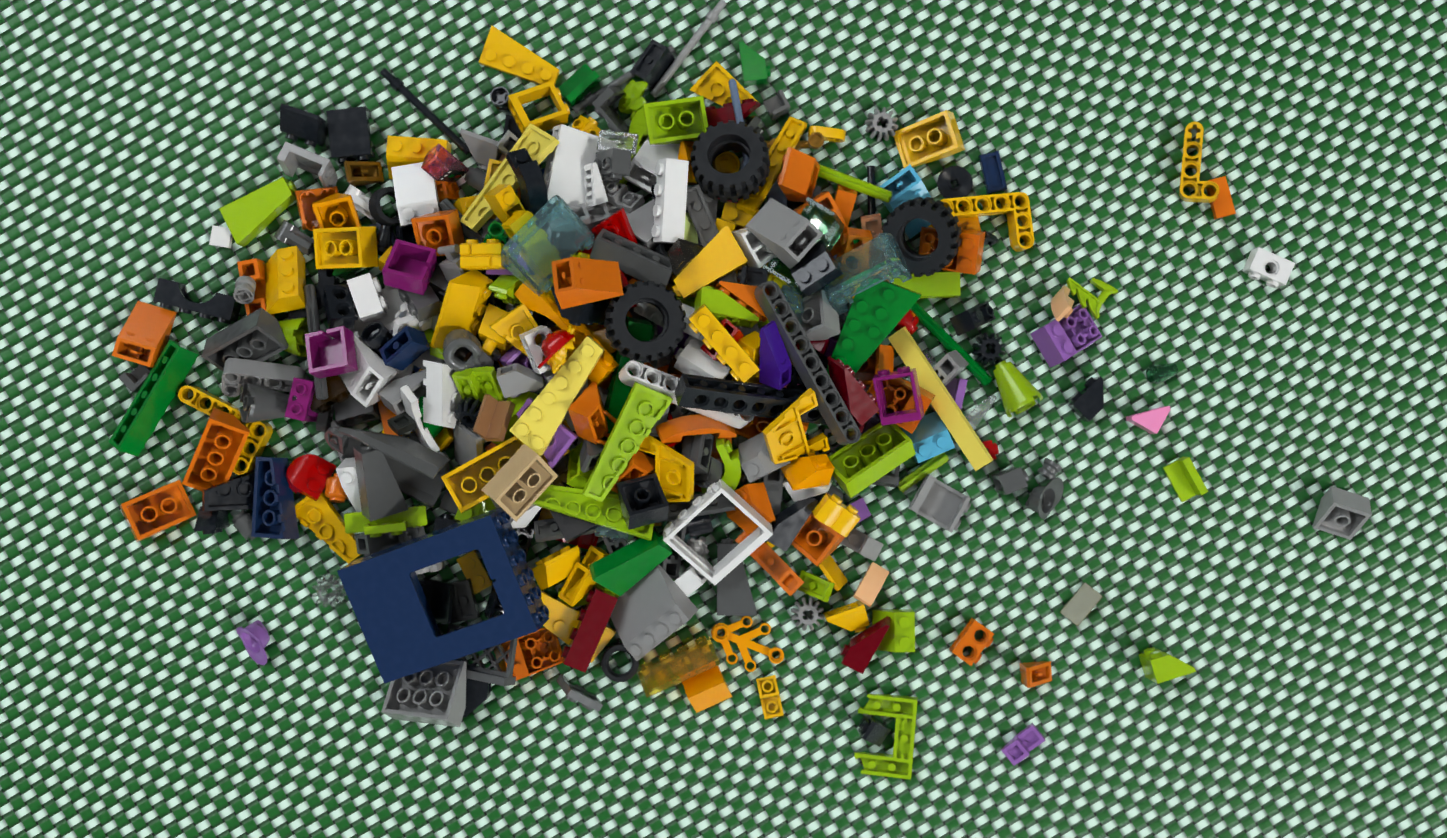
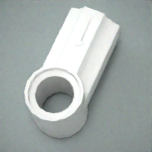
(360, 200)

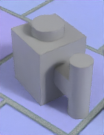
(451, 265)

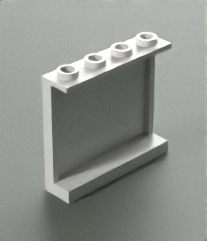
(565, 165)

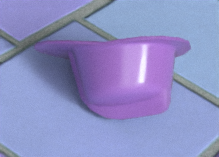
(255, 639)

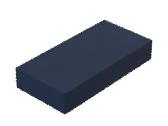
(992, 172)

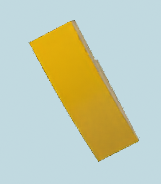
(580, 579)

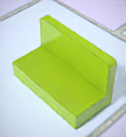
(1185, 479)

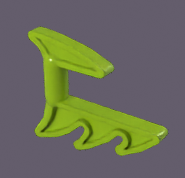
(1094, 303)

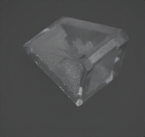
(617, 140)

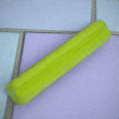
(922, 471)

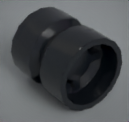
(376, 336)

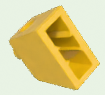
(489, 336)

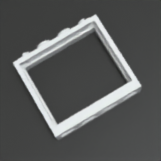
(734, 557)

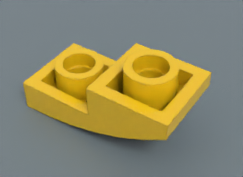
(769, 697)

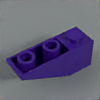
(774, 359)

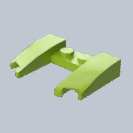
(900, 762)

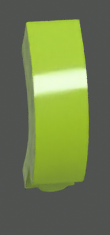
(732, 466)

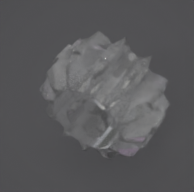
(329, 598)

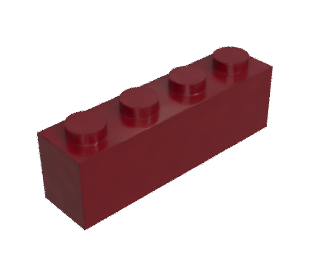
(589, 629)

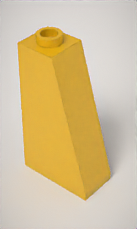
(715, 261)

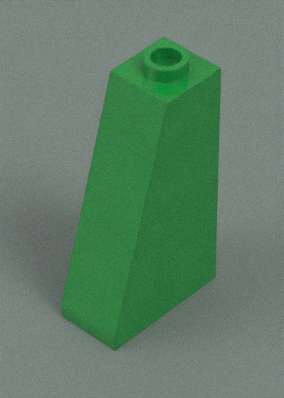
(630, 563)

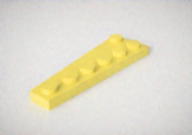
(539, 146)
(548, 410)

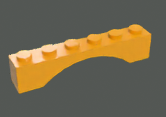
(546, 305)

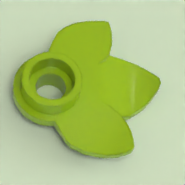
(633, 99)

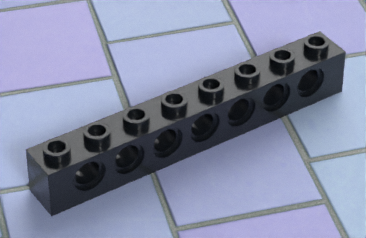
(739, 398)

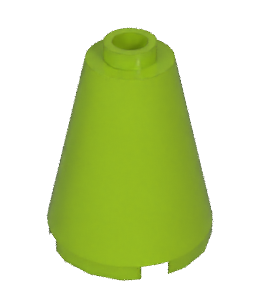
(294, 333)
(1014, 389)

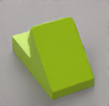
(816, 586)

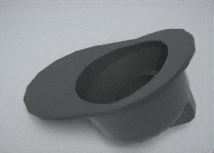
(1045, 498)

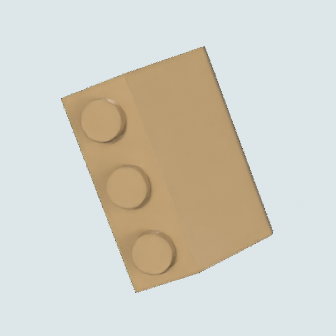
(520, 482)

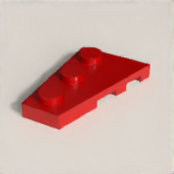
(616, 223)

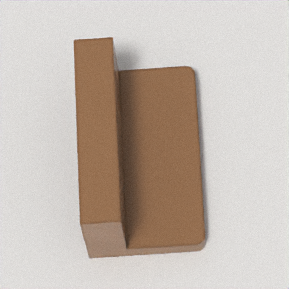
(493, 419)

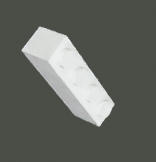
(670, 200)

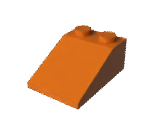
(157, 510)

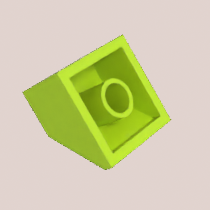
(901, 632)
(1161, 666)

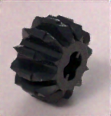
(981, 349)
(468, 411)

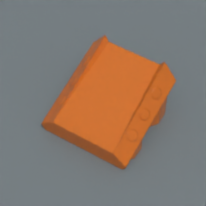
(304, 202)

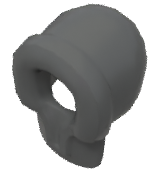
(458, 345)

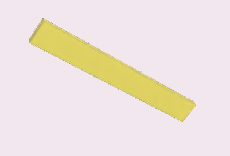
(943, 401)

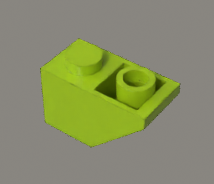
(505, 287)

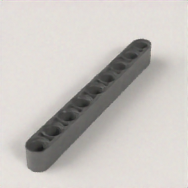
(816, 369)

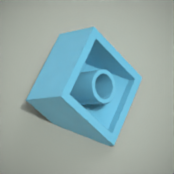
(930, 438)

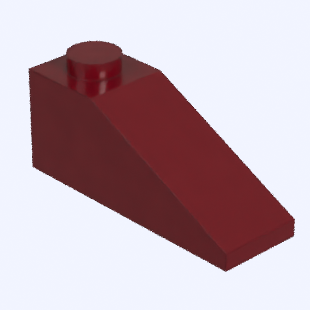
(864, 645)

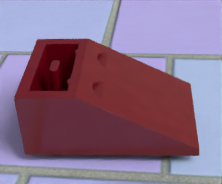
(857, 400)

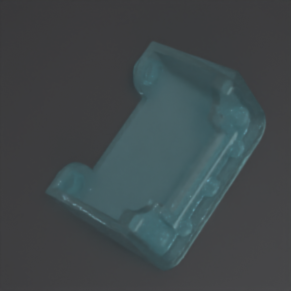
(547, 237)
(865, 268)

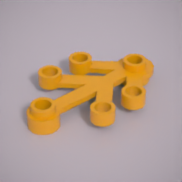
(744, 641)

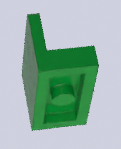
(579, 84)

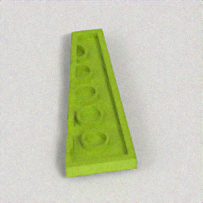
(633, 424)
(575, 504)

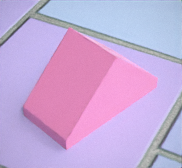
(1150, 420)

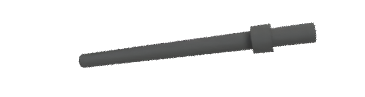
(590, 98)

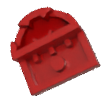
(309, 475)

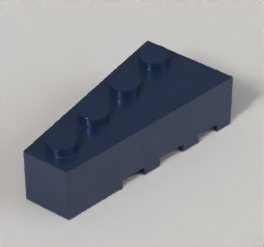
(273, 501)

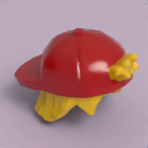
(557, 348)

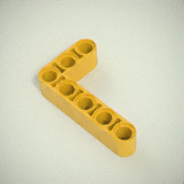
(1008, 207)
(260, 441)

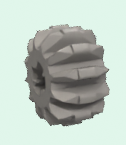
(883, 117)
(807, 606)

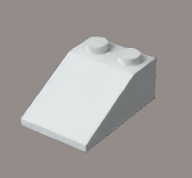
(414, 192)

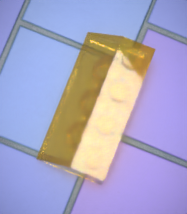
(678, 666)

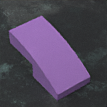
(1021, 745)

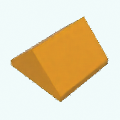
(336, 212)
(706, 689)

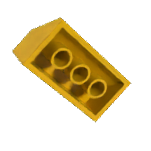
(462, 305)

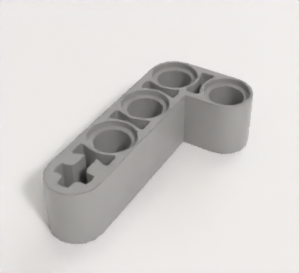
(265, 374)

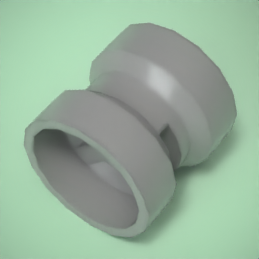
(244, 289)

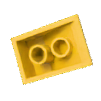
(929, 140)
(345, 247)

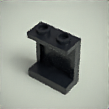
(350, 134)

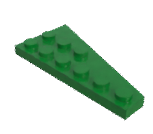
(870, 322)

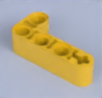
(1195, 163)

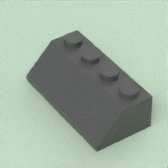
(250, 338)

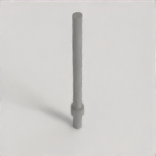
(711, 18)

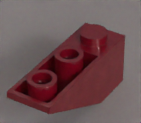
(727, 112)

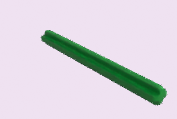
(973, 367)

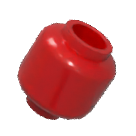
(909, 321)

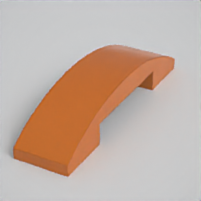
(696, 424)
(775, 566)

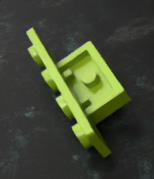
(395, 523)

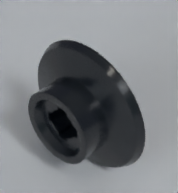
(958, 174)

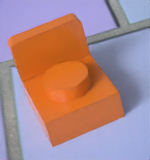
(447, 190)

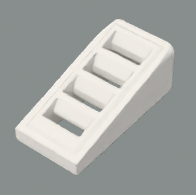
(594, 185)

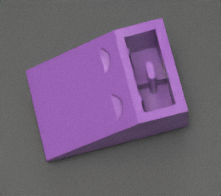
(1067, 337)

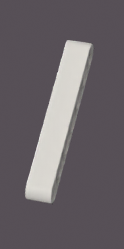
(659, 382)

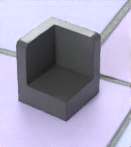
(777, 105)
(136, 378)

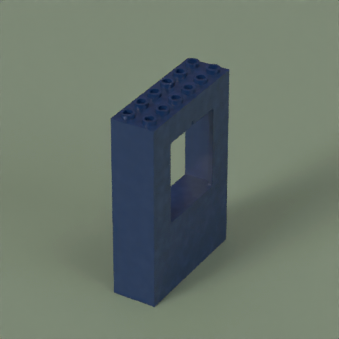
(398, 616)

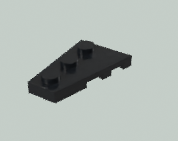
(230, 495)

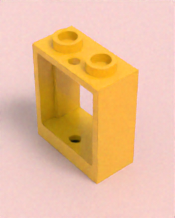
(546, 122)

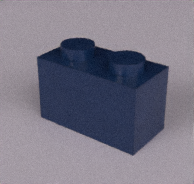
(404, 348)

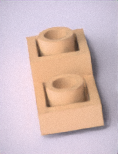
(1062, 304)
(871, 584)

